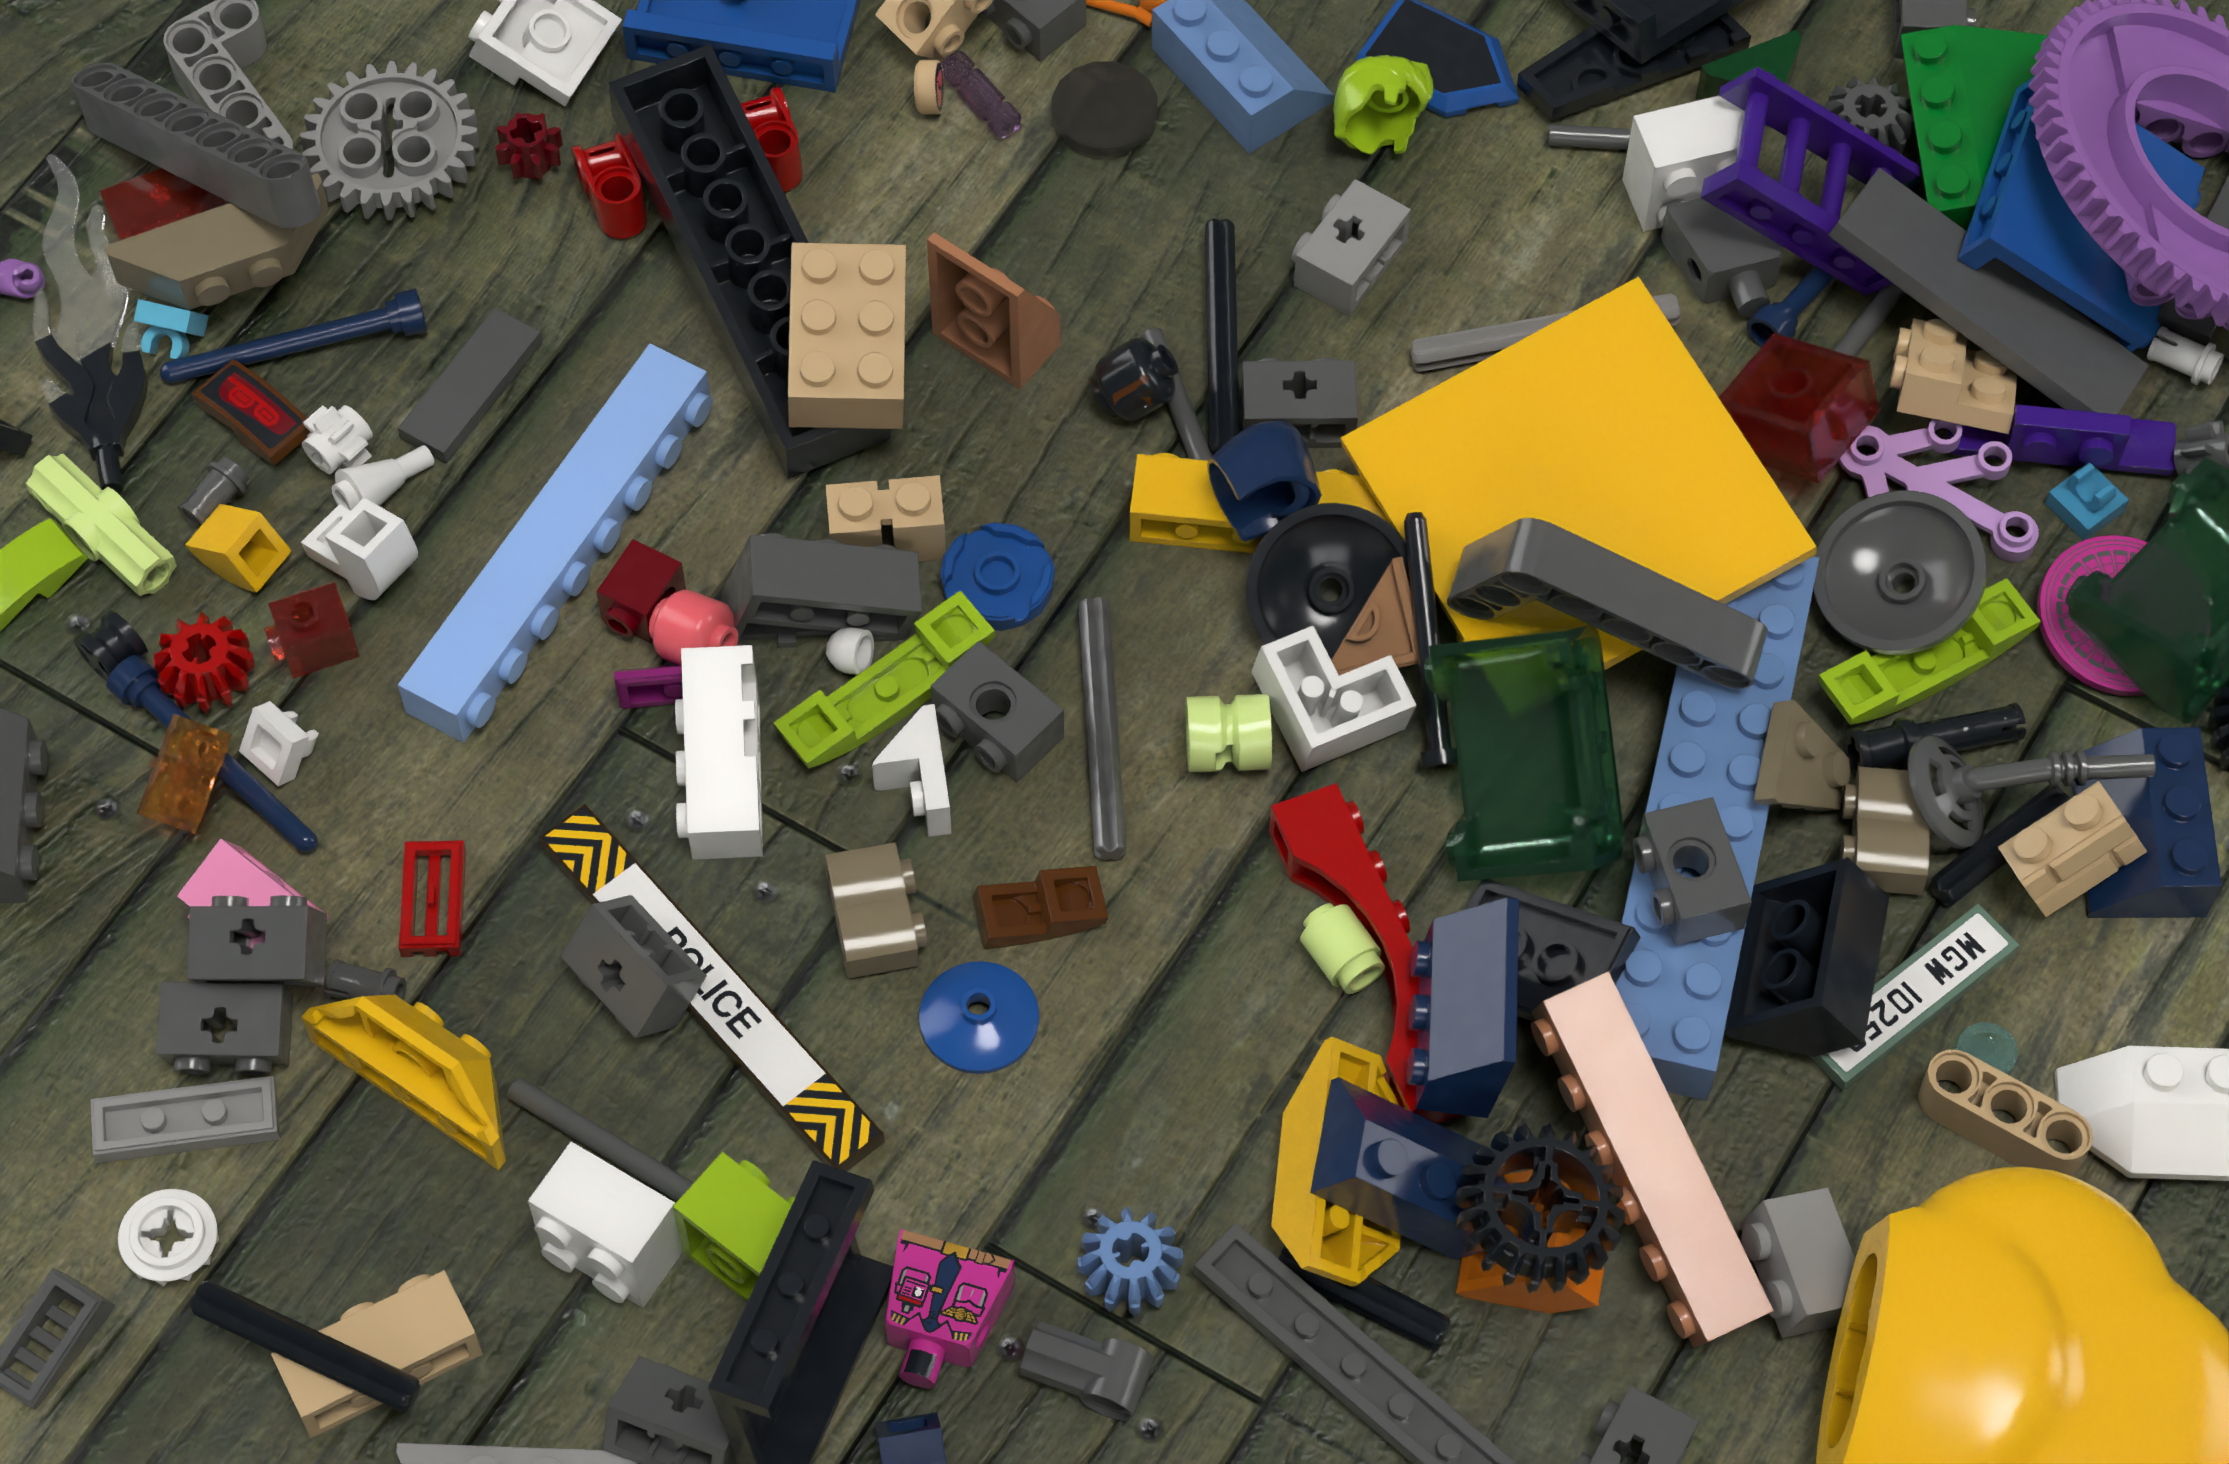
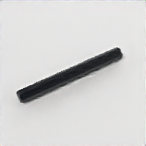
(1221, 333)

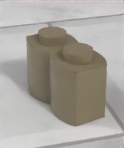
(1886, 830)
(873, 909)

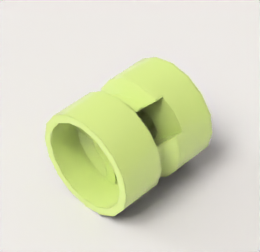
(1228, 733)

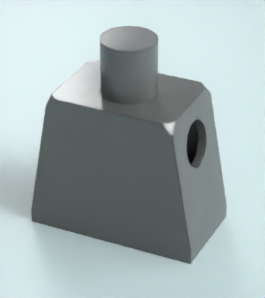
(1721, 255)

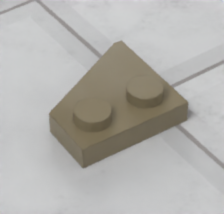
(1800, 763)

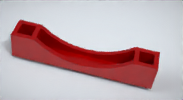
(1326, 855)

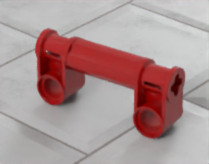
(615, 185)

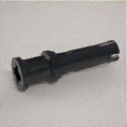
(1891, 744)

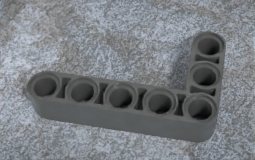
(1610, 593)

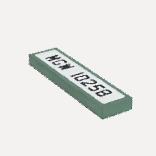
(1923, 990)

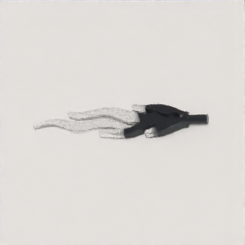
(82, 347)

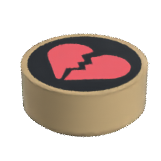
(929, 87)

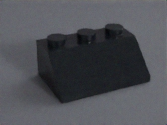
(1809, 960)

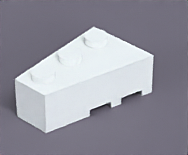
(720, 753)

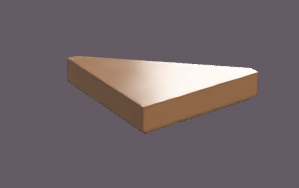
(1382, 626)

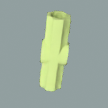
(101, 524)

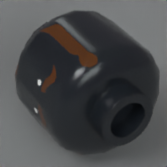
(1135, 379)

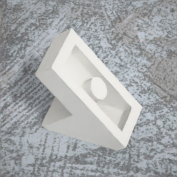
(917, 762)

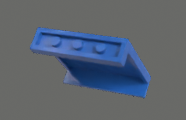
(753, 39)
(2037, 234)

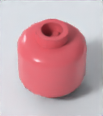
(690, 622)

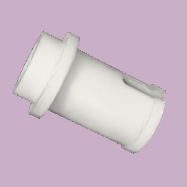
(2186, 356)

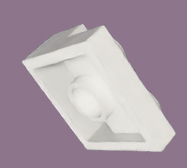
(543, 42)

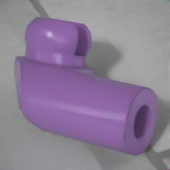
(20, 278)

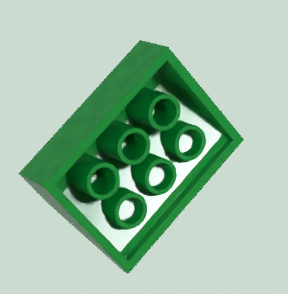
(1959, 101)

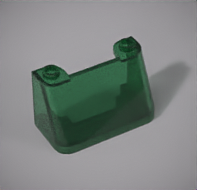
(2170, 603)
(1530, 753)

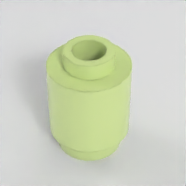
(1342, 947)

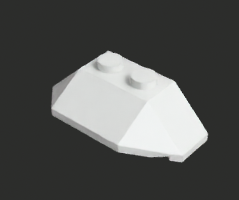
(2154, 1109)

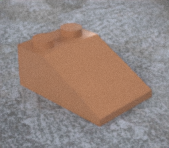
(989, 314)

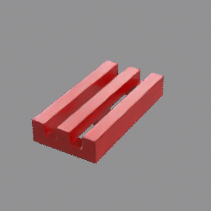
(432, 942)

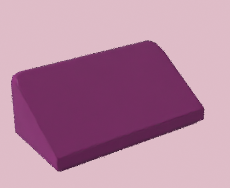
(648, 686)

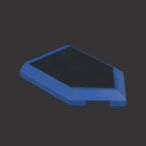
(1462, 60)

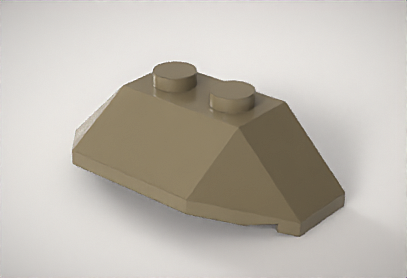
(211, 255)

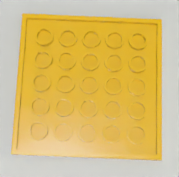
(1597, 433)

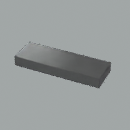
(470, 384)

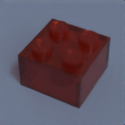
(1801, 405)

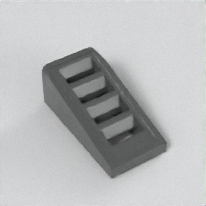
(29, 1326)

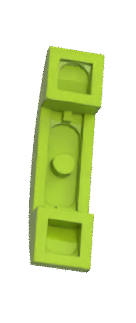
(1887, 683)
(886, 690)

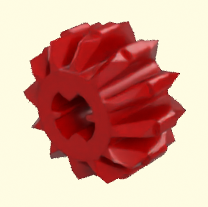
(204, 662)

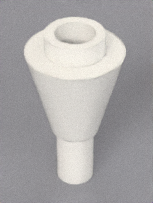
(378, 479)

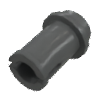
(216, 488)
(352, 981)

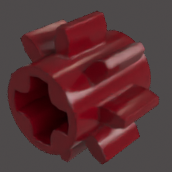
(529, 146)

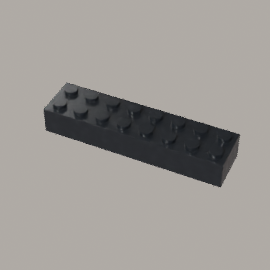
(729, 233)

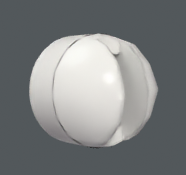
(850, 650)

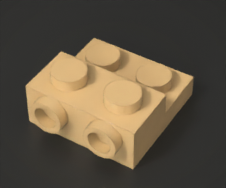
(1950, 382)

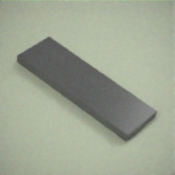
(1990, 306)

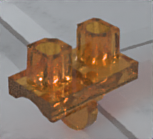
(184, 773)

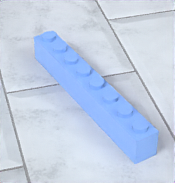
(556, 544)

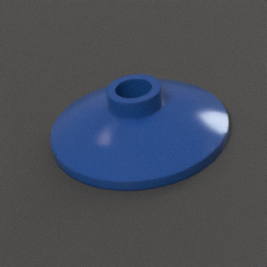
(979, 1041)

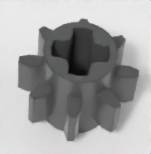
(2201, 442)

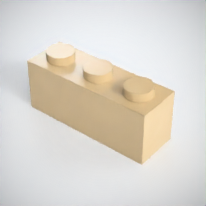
(413, 1330)

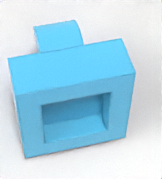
(170, 322)

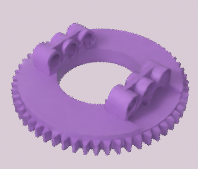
(2171, 76)

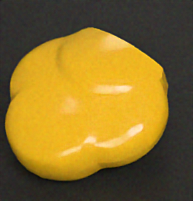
(2022, 1331)

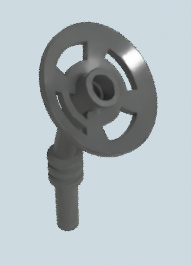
(1966, 784)

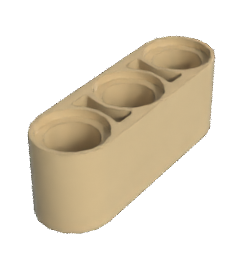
(1991, 1089)

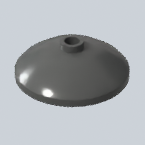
(1896, 541)

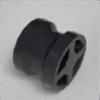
(110, 644)

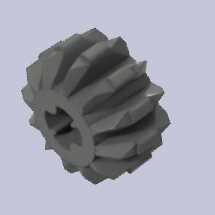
(1874, 111)

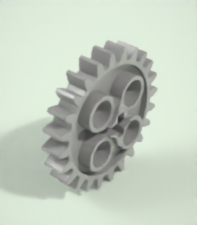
(342, 139)

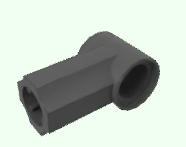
(1103, 1374)

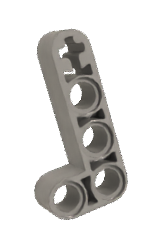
(207, 62)

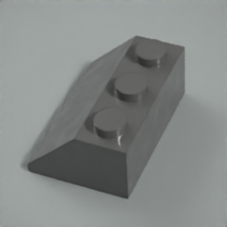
(21, 805)

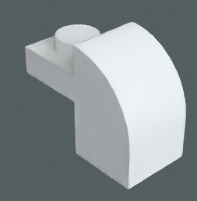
(363, 546)

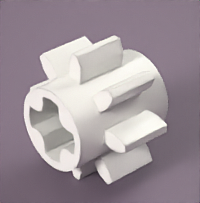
(336, 438)

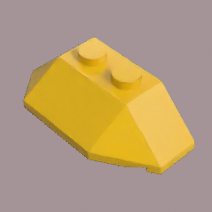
(417, 1064)
(1315, 1231)

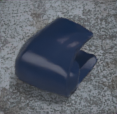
(1263, 477)

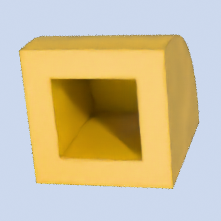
(239, 546)

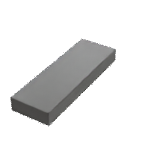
(185, 1119)

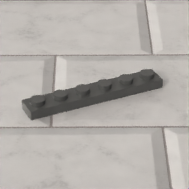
(1340, 1355)

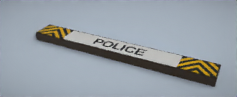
(725, 1002)

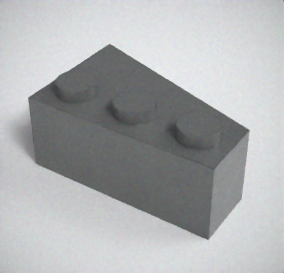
(821, 586)

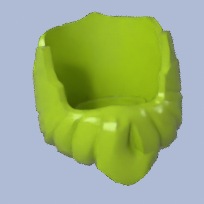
(1380, 102)

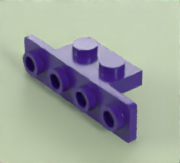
(2080, 439)

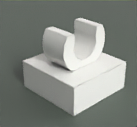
(276, 742)

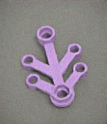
(1938, 476)

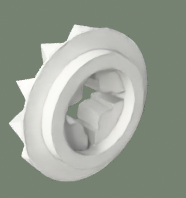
(151, 1218)

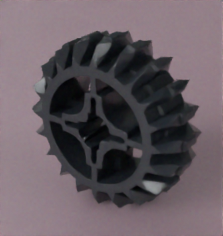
(1587, 1207)

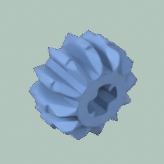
(1118, 1244)

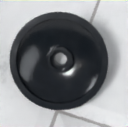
(1305, 551)

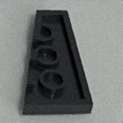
(1597, 70)

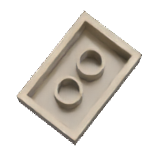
(847, 335)

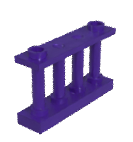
(1778, 207)

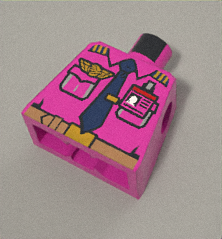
(943, 1304)

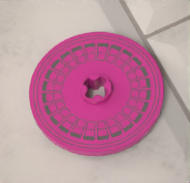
(2060, 634)

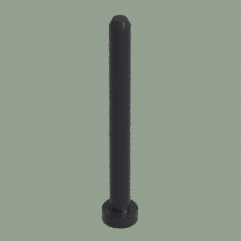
(1427, 633)

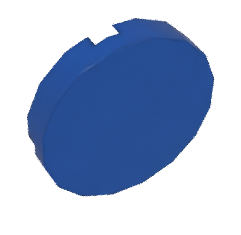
(1000, 573)

